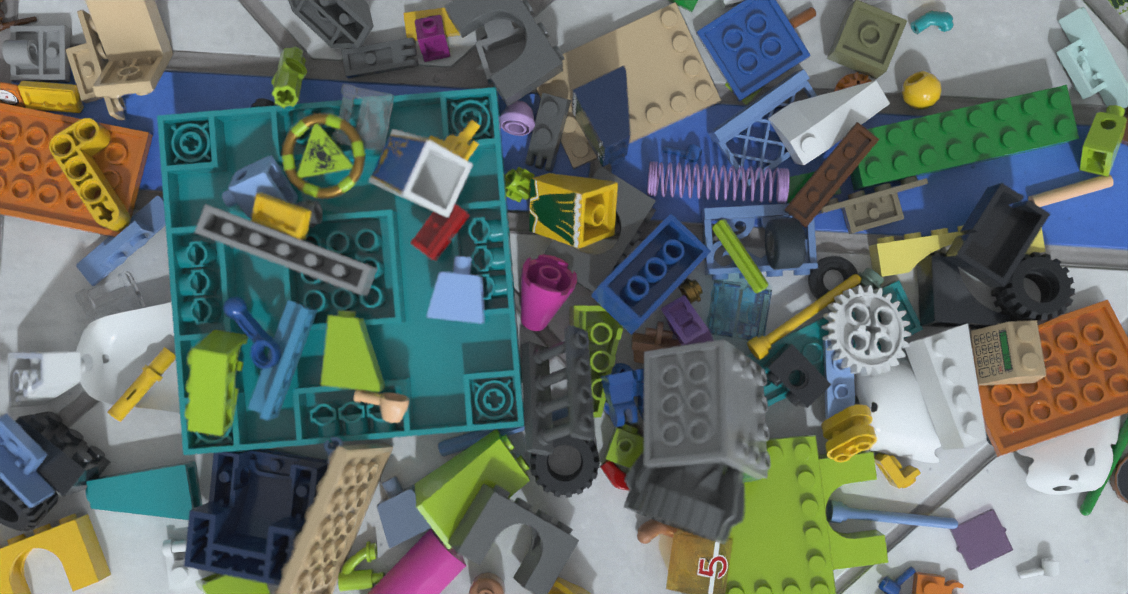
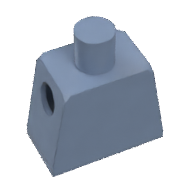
(399, 513)

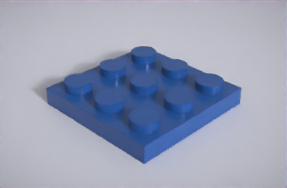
(752, 45)

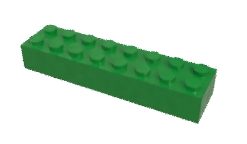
(967, 136)

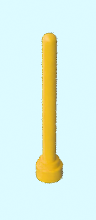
(761, 345)

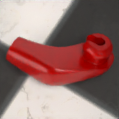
(614, 475)

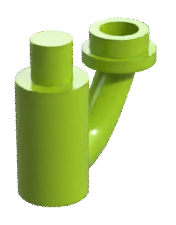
(359, 579)

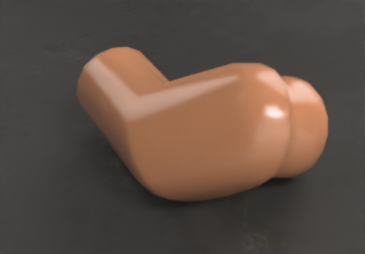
(652, 529)

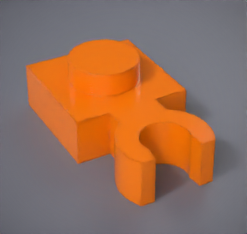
(933, 584)

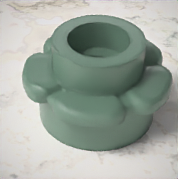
(870, 277)

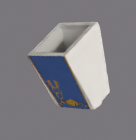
(420, 172)

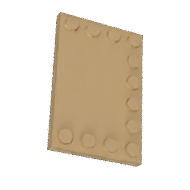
(662, 70)
(334, 519)

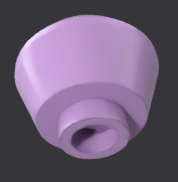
(517, 119)

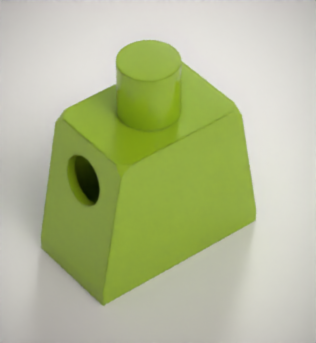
(1103, 141)

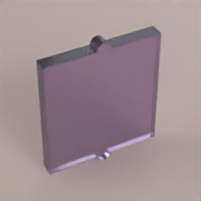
(981, 539)

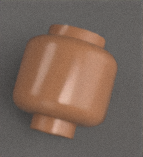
(487, 584)

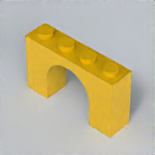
(71, 542)

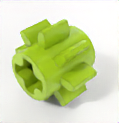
(518, 184)

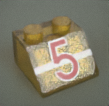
(698, 564)

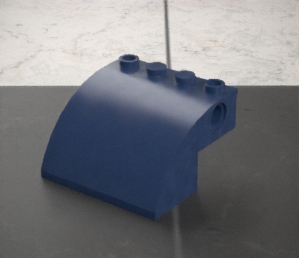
(253, 513)

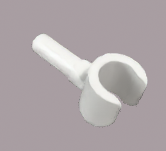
(1049, 568)

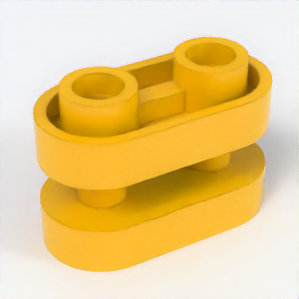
(848, 433)

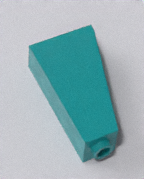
(155, 491)

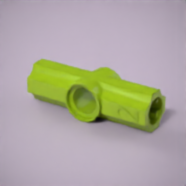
(289, 77)

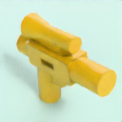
(459, 145)

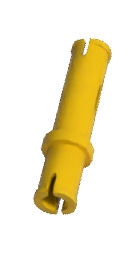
(142, 384)

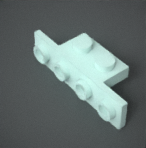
(1090, 61)

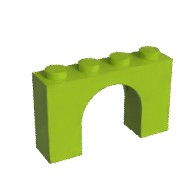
(859, 547)

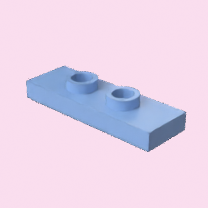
(842, 389)

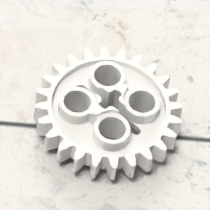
(843, 327)

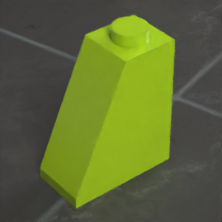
(350, 355)

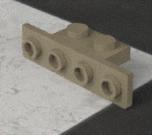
(874, 209)

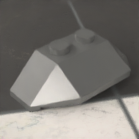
(336, 21)

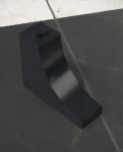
(946, 300)

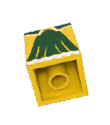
(572, 208)

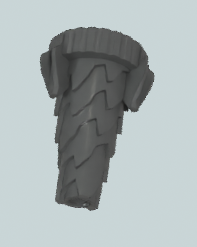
(690, 497)

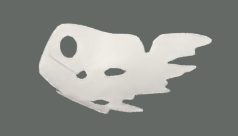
(1064, 456)

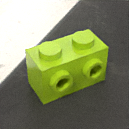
(625, 445)

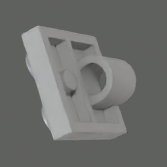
(38, 53)

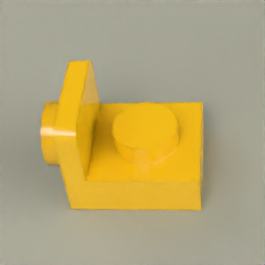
(891, 469)

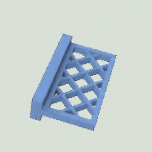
(752, 113)

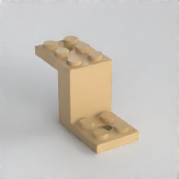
(133, 45)

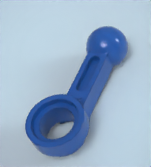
(236, 309)

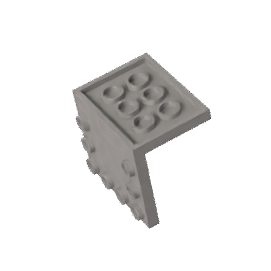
(705, 408)

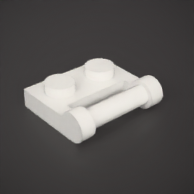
(178, 574)

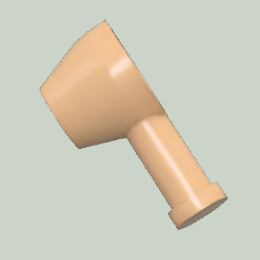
(391, 404)

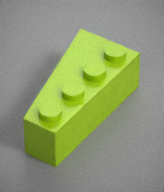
(603, 338)

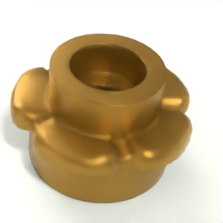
(691, 290)

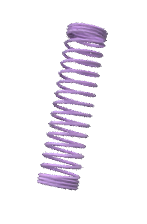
(653, 181)

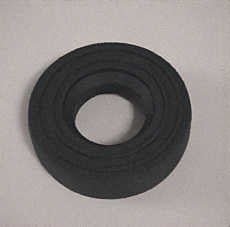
(816, 276)

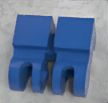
(619, 392)

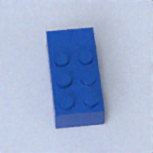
(650, 273)

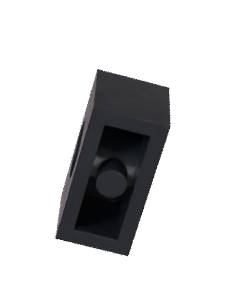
(811, 382)

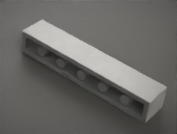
(286, 250)

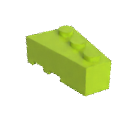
(213, 382)

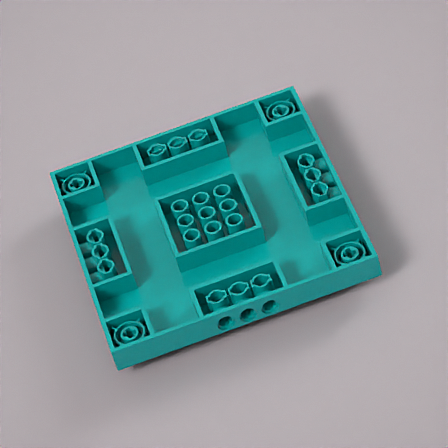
(450, 370)

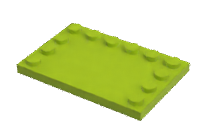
(784, 527)

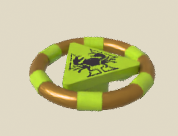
(323, 155)

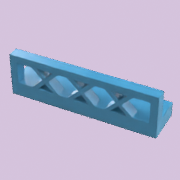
(275, 381)

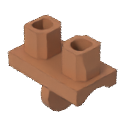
(652, 340)

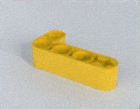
(93, 179)

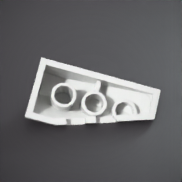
(822, 121)

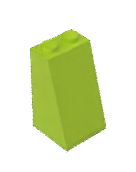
(451, 488)

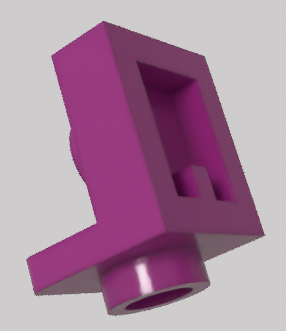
(432, 38)

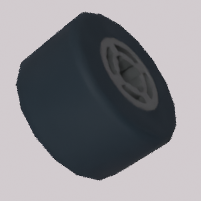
(784, 243)

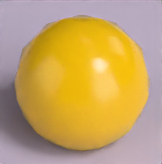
(921, 90)

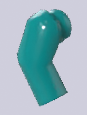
(934, 18)

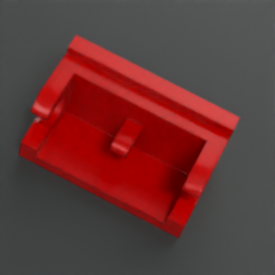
(439, 232)

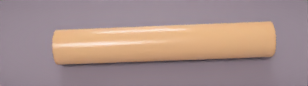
(1072, 190)

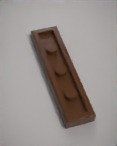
(831, 174)

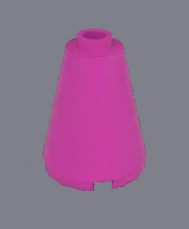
(544, 289)

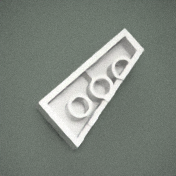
(42, 376)
(949, 386)

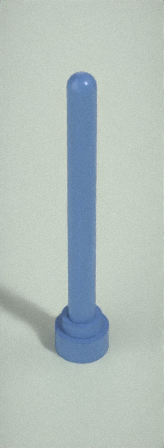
(838, 512)

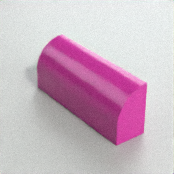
(423, 569)

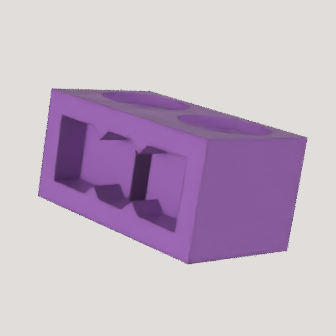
(686, 322)

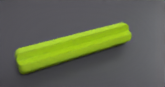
(740, 256)

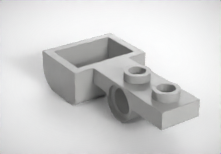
(501, 46)

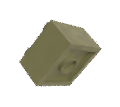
(867, 39)

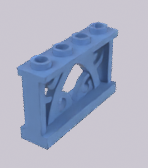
(747, 215)

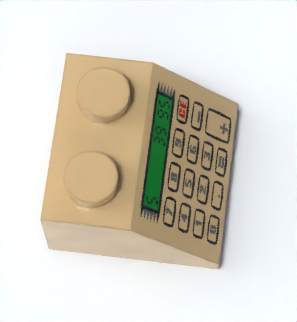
(1008, 353)

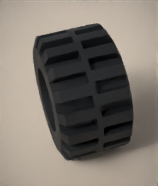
(1052, 283)
(570, 483)
(17, 514)

